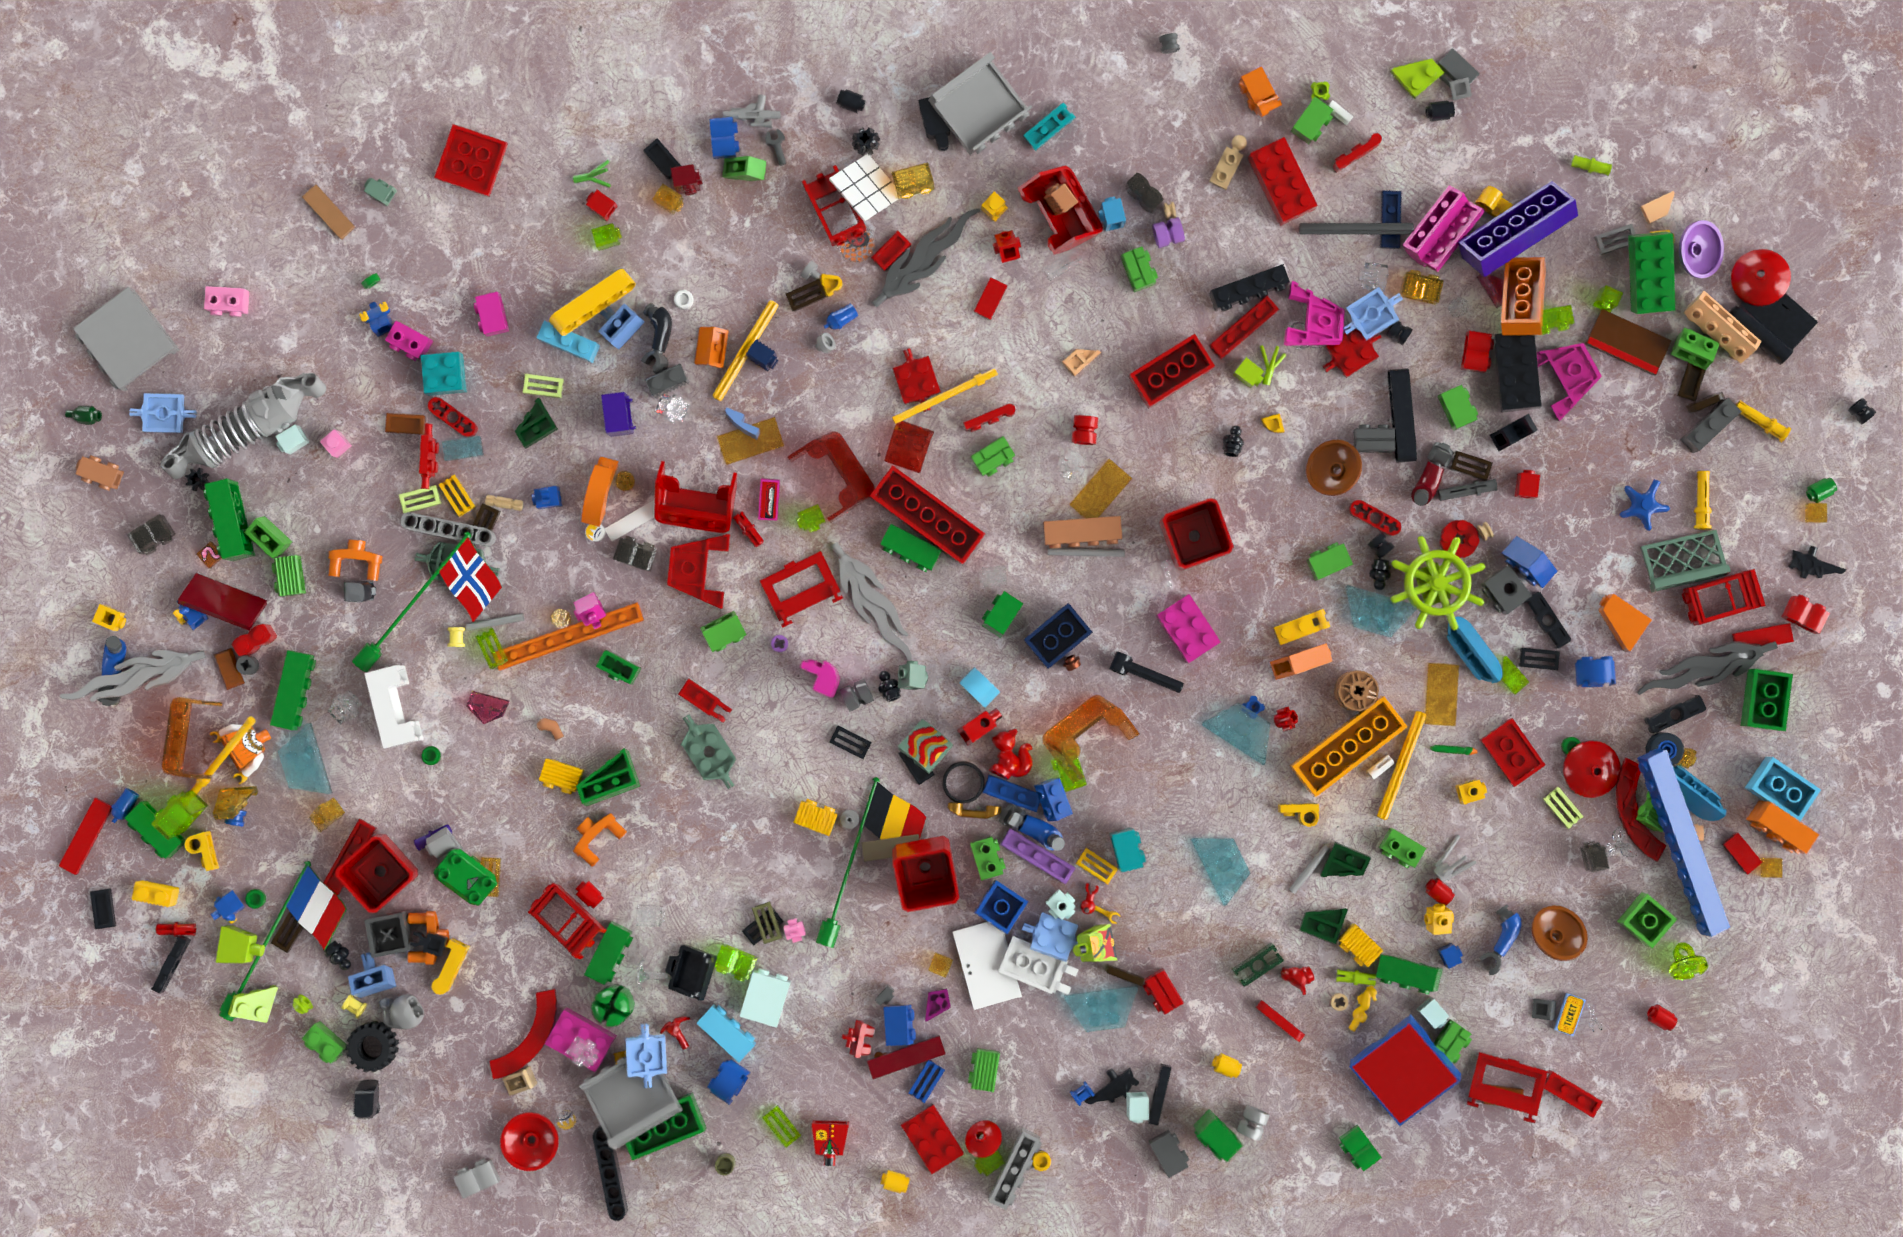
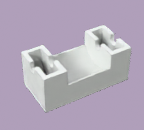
(387, 707)

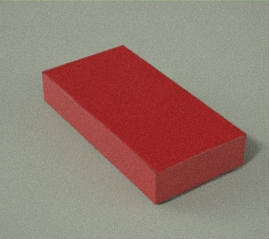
(891, 251)
(990, 298)
(1742, 853)

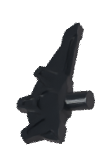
(1810, 565)
(1117, 1087)

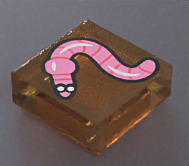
(209, 555)

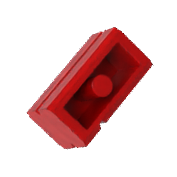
(1163, 992)

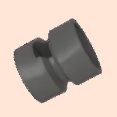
(856, 695)

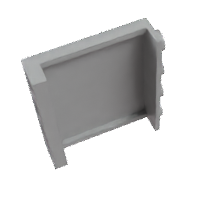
(979, 105)
(124, 338)
(625, 1105)

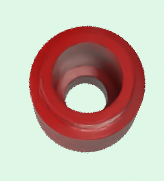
(1439, 891)
(589, 894)
(1662, 1017)

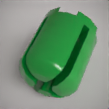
(603, 1010)

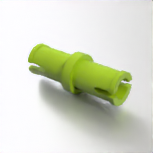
(1591, 165)
(1356, 977)

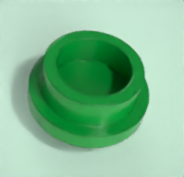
(431, 755)

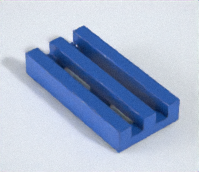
(918, 1095)

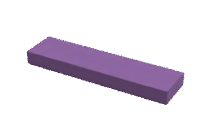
(1037, 856)

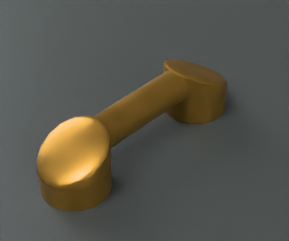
(957, 808)

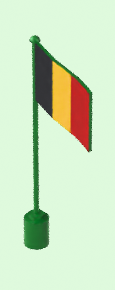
(886, 818)

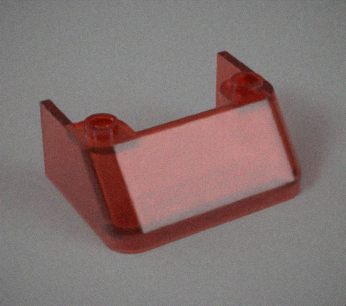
(858, 482)

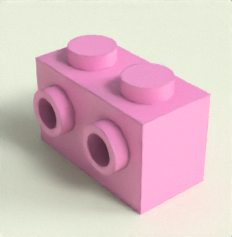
(226, 300)

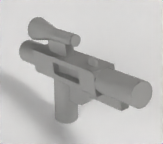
(754, 112)

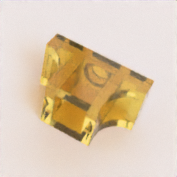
(326, 814)

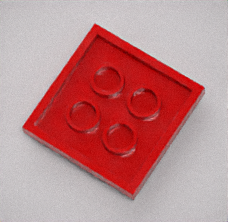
(471, 160)

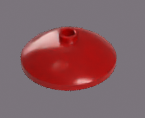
(1756, 289)
(1580, 768)
(523, 1153)

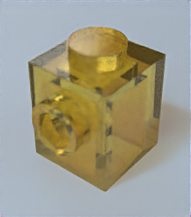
(668, 199)

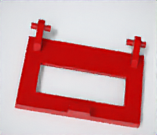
(806, 598)
(1504, 1097)

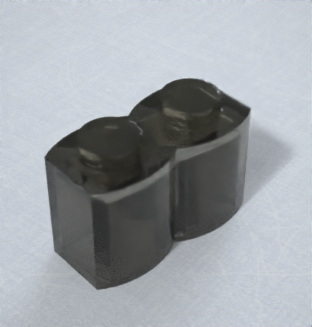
(1140, 189)
(151, 534)
(635, 554)
(1594, 856)

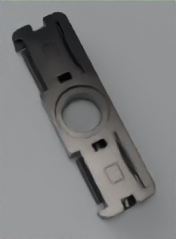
(1555, 630)
(1687, 709)
(170, 964)
(1159, 1094)

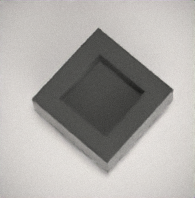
(885, 996)

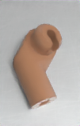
(550, 725)

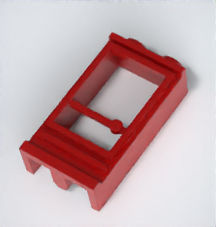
(822, 188)
(1750, 591)
(582, 936)

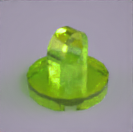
(1686, 966)

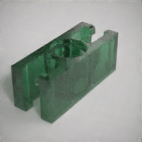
(1265, 967)

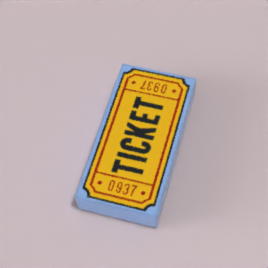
(1569, 1014)

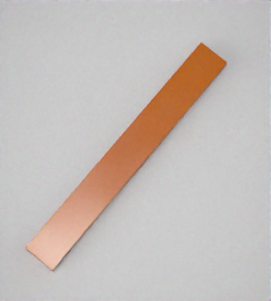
(570, 636)

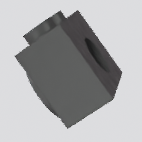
(1494, 588)

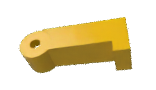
(451, 967)

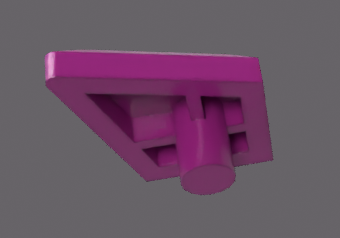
(937, 1003)

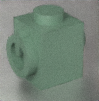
(912, 676)

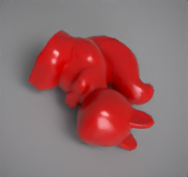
(1008, 762)

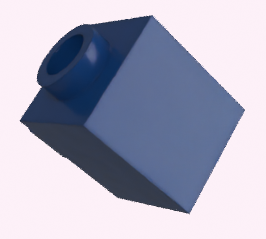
(547, 497)

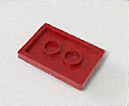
(1512, 752)
(932, 1139)

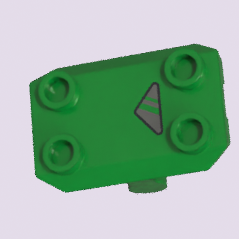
(465, 876)

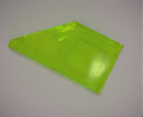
(1512, 676)

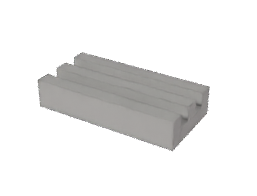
(1600, 245)

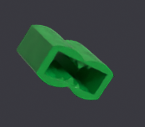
(1360, 1148)

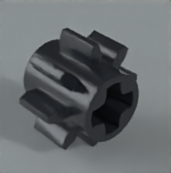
(191, 479)

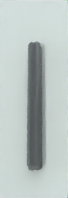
(1356, 228)

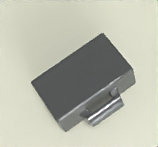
(1456, 68)

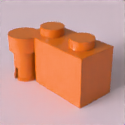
(1259, 92)

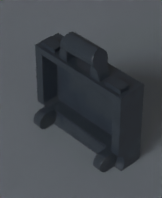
(691, 972)

